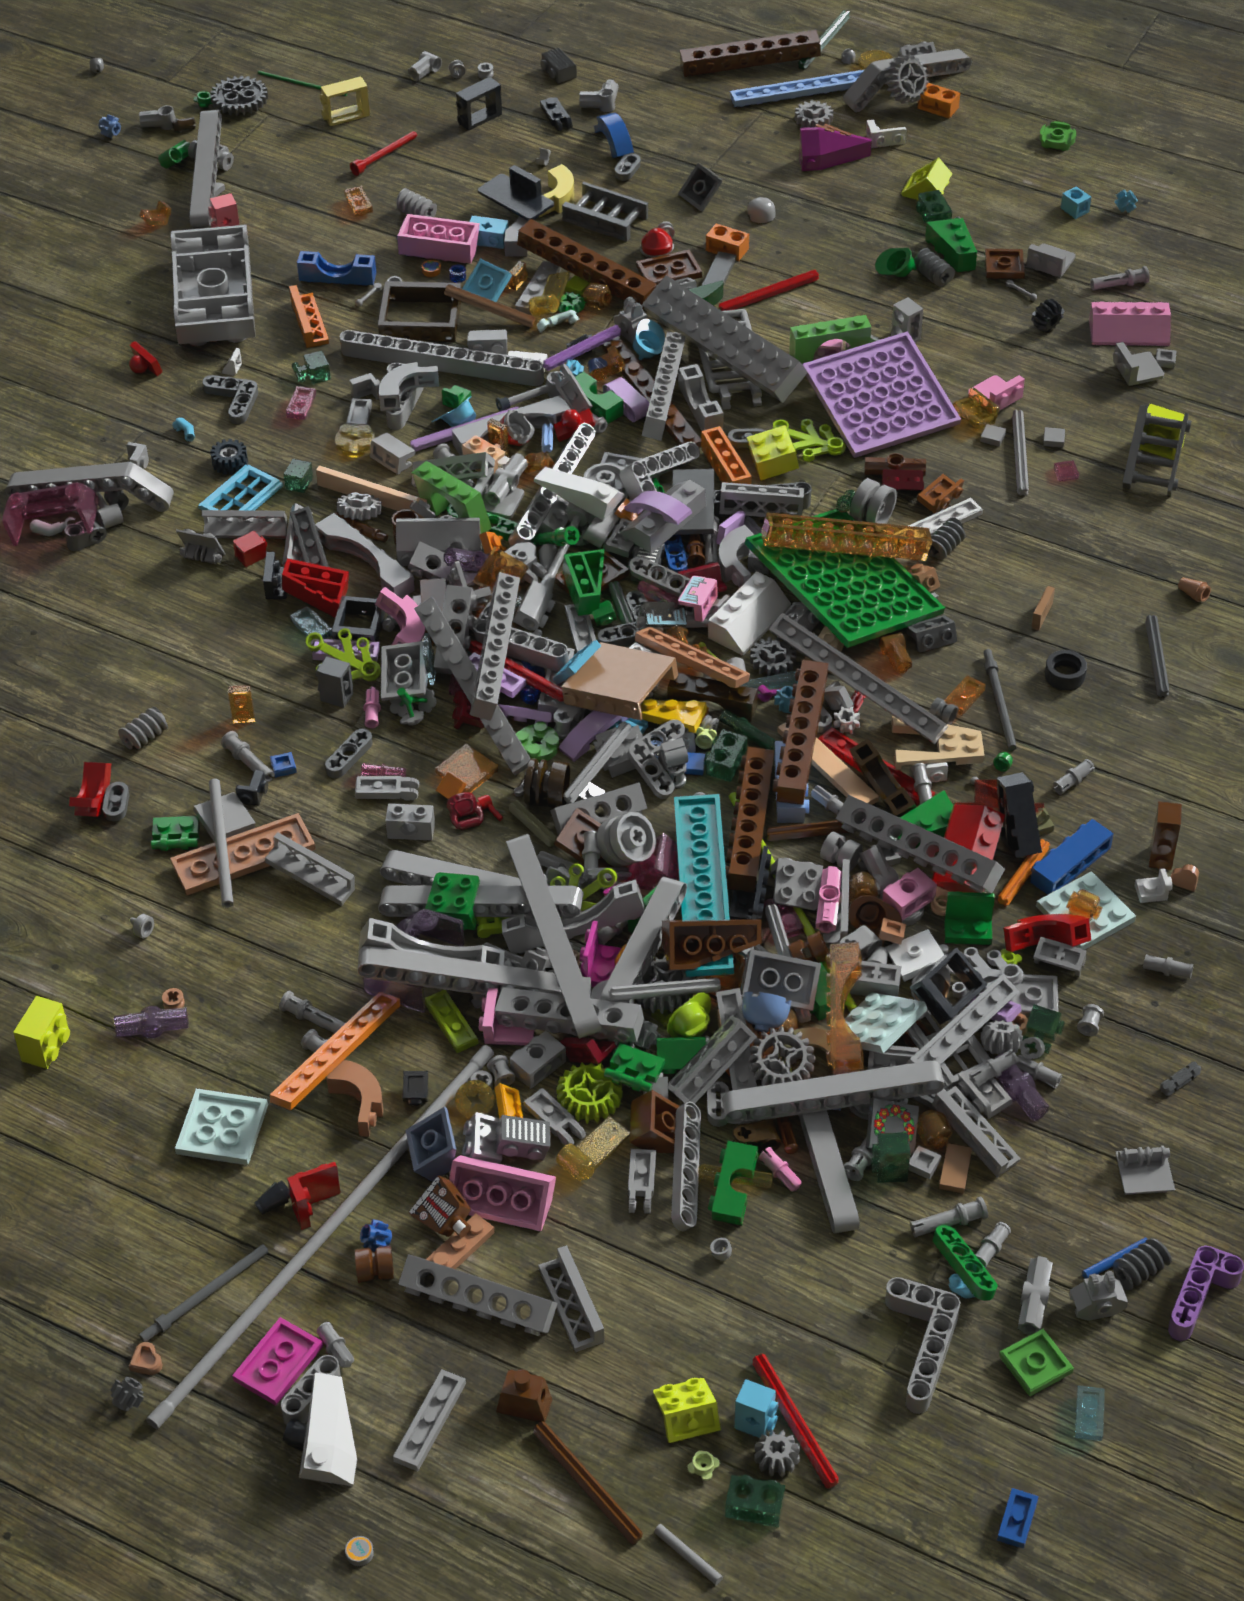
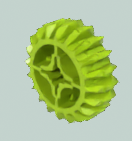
(588, 1093)

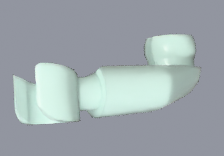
(556, 319)
(48, 529)

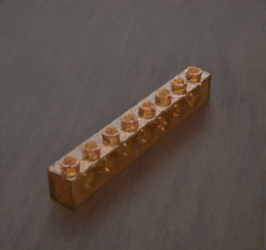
(846, 536)

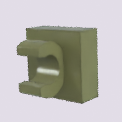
(1044, 822)

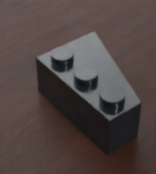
(1020, 823)

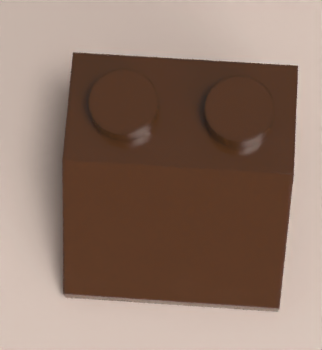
(653, 1123)

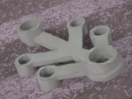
(1010, 971)

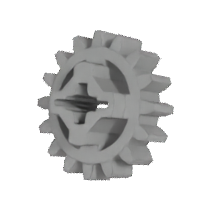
(813, 114)
(359, 506)

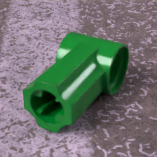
(174, 154)

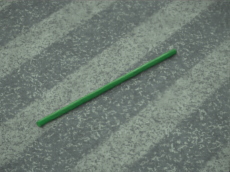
(291, 80)

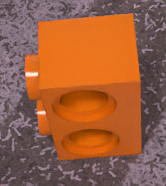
(939, 100)
(727, 240)

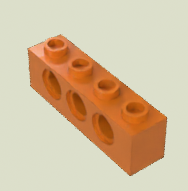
(723, 457)

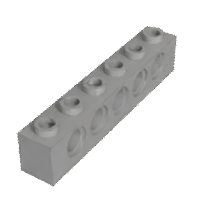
(549, 1013)
(417, 1269)

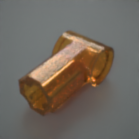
(895, 649)

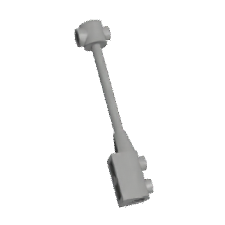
(539, 595)

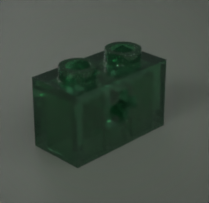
(891, 1157)

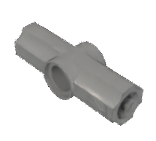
(506, 479)
(1035, 1295)

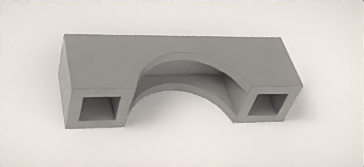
(692, 386)

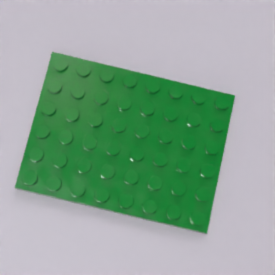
(847, 592)

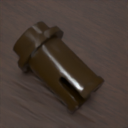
(183, 124)

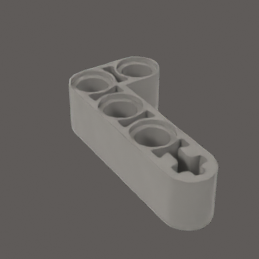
(397, 418)

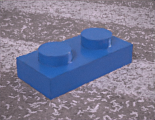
(1017, 1518)

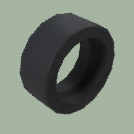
(1066, 658)

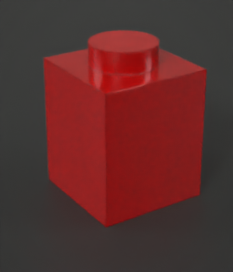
(250, 548)

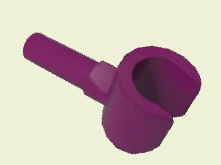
(766, 694)

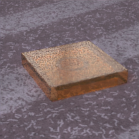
(469, 767)

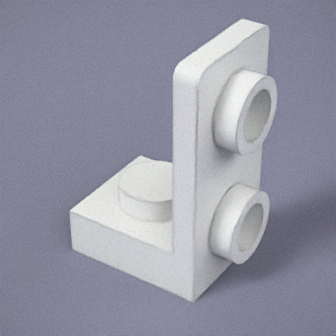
(885, 137)

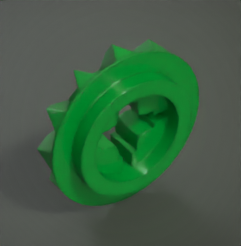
(577, 303)

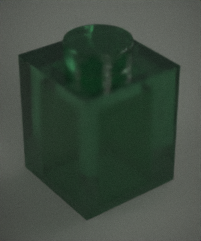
(298, 475)

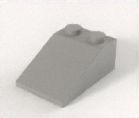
(403, 668)
(781, 976)

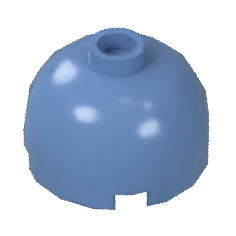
(765, 1010)

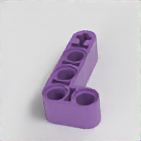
(1214, 1272)

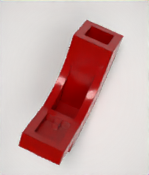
(92, 793)
(1058, 927)

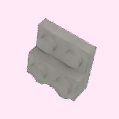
(619, 761)

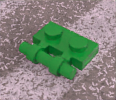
(175, 832)
(637, 1063)

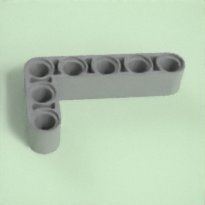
(638, 475)
(527, 646)
(936, 1341)

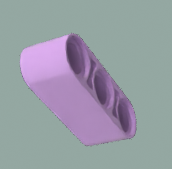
(634, 403)

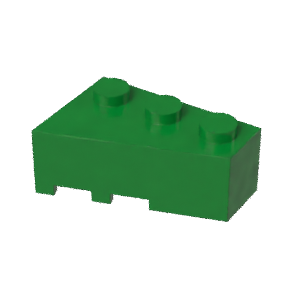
(954, 242)
(584, 579)
(931, 815)

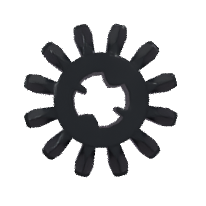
(1047, 315)

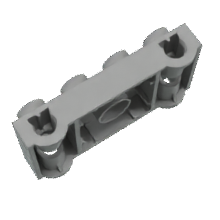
(212, 285)

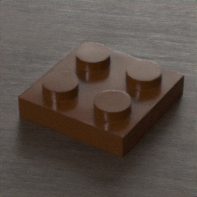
(1004, 263)

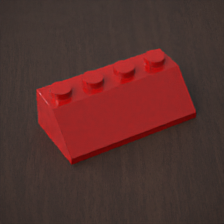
(975, 829)

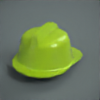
(691, 1018)

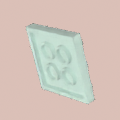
(1114, 914)
(883, 1020)
(221, 1126)

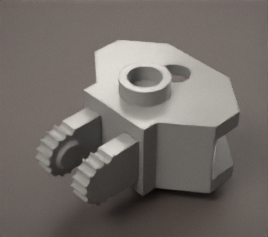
(630, 318)
(527, 554)
(1098, 1297)

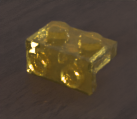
(977, 409)

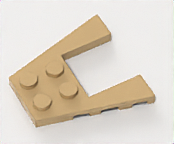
(955, 744)

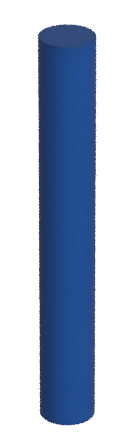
(1108, 1262)

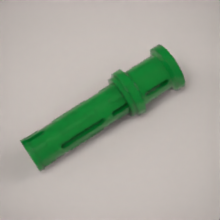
(560, 537)

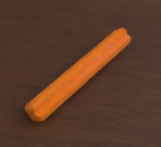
(1021, 875)

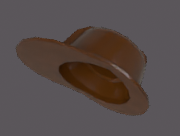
(870, 912)

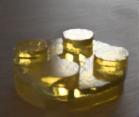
(361, 433)

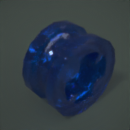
(457, 273)
(530, 694)

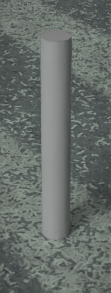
(688, 1554)

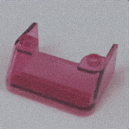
(49, 502)

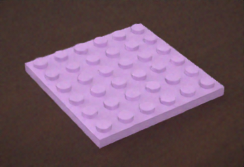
(881, 394)

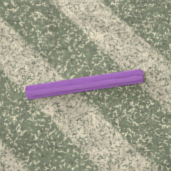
(581, 347)

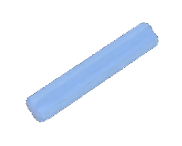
(547, 437)

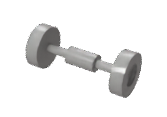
(225, 160)

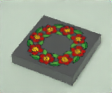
(891, 1118)

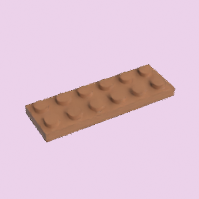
(246, 853)

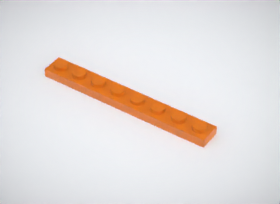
(334, 1051)

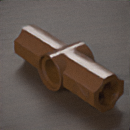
(896, 461)

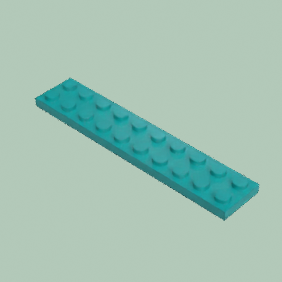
(702, 868)

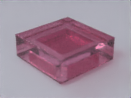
(1066, 470)

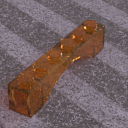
(845, 970)

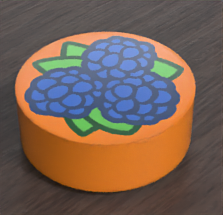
(431, 268)

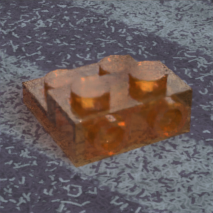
(498, 562)

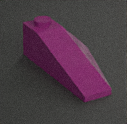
(827, 149)

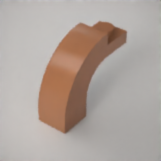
(360, 1083)

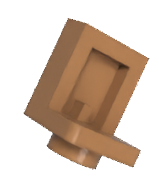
(926, 576)

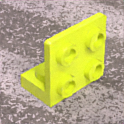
(687, 1409)

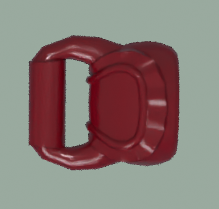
(464, 805)

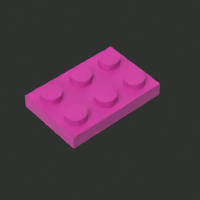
(277, 1361)

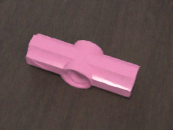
(828, 899)

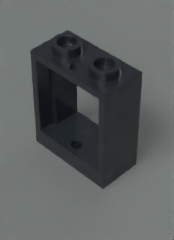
(493, 109)
(359, 606)
(934, 999)

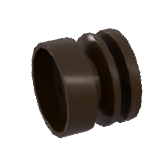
(543, 783)

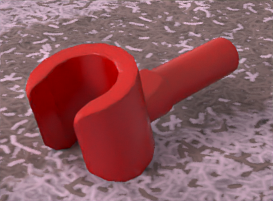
(485, 802)

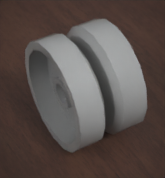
(608, 474)
(873, 502)
(626, 839)

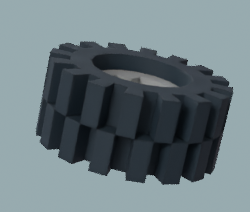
(220, 458)

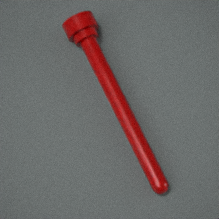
(359, 166)

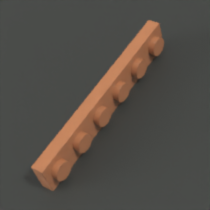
(692, 657)

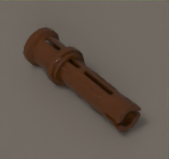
(695, 549)

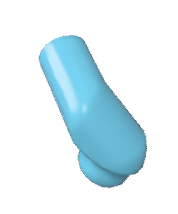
(188, 428)
(959, 1287)

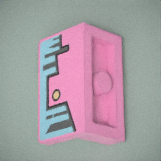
(701, 595)

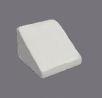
(233, 363)

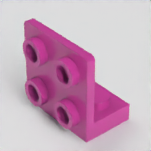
(597, 958)

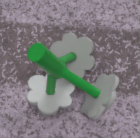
(404, 706)

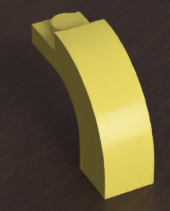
(562, 183)

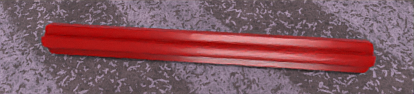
(769, 291)
(531, 678)
(796, 1422)

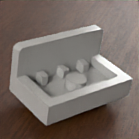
(987, 1098)

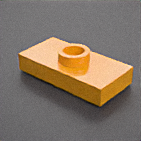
(508, 1101)

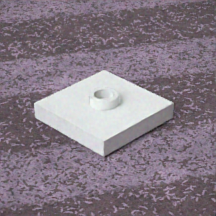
(914, 953)

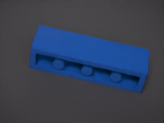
(1071, 857)

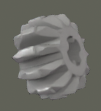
(1001, 1036)
(776, 1453)

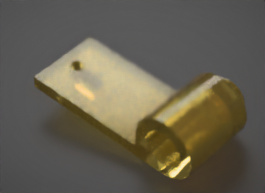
(551, 296)
(593, 1150)

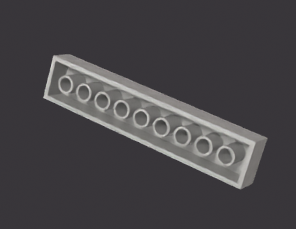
(725, 339)

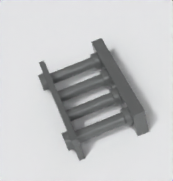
(600, 222)
(1141, 437)

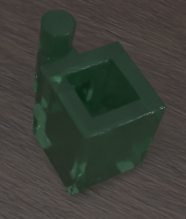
(314, 367)
(1044, 1024)

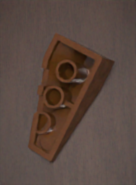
(698, 942)

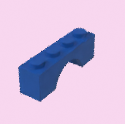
(316, 269)

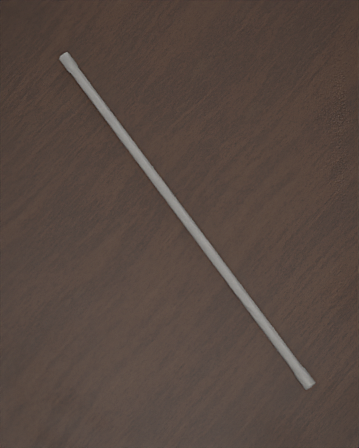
(167, 1406)

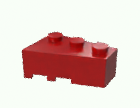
(315, 584)

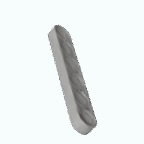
(690, 1167)

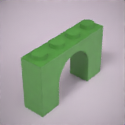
(807, 338)
(444, 489)

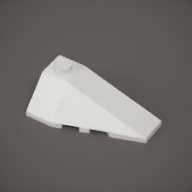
(585, 493)
(329, 1441)

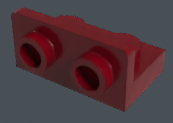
(903, 479)
(462, 711)

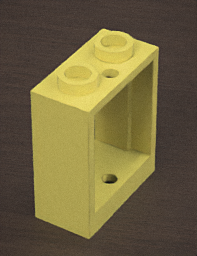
(348, 113)

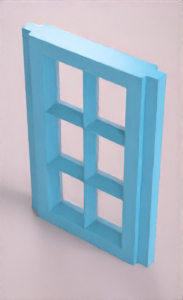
(235, 481)

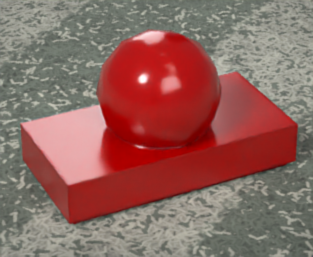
(142, 360)
(571, 421)

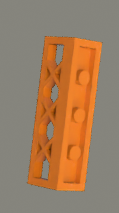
(305, 321)

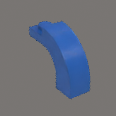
(616, 134)

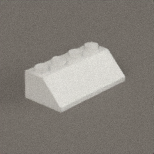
(748, 614)

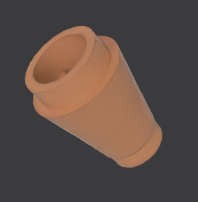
(1195, 589)

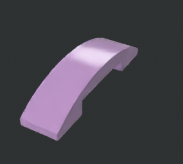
(670, 508)
(584, 733)

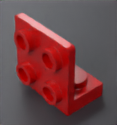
(310, 1188)

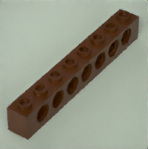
(750, 53)
(583, 262)
(802, 732)
(750, 819)

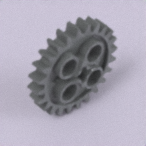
(239, 95)

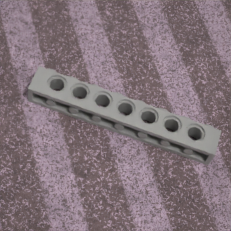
(663, 386)
(494, 646)
(987, 872)

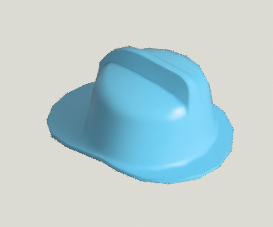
(648, 339)
(460, 415)

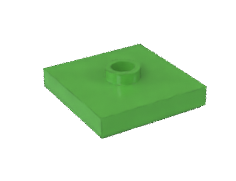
(1036, 1362)

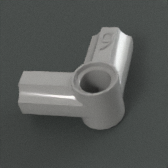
(603, 99)

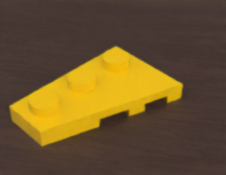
(687, 712)

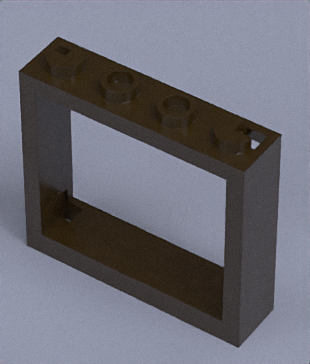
(419, 293)

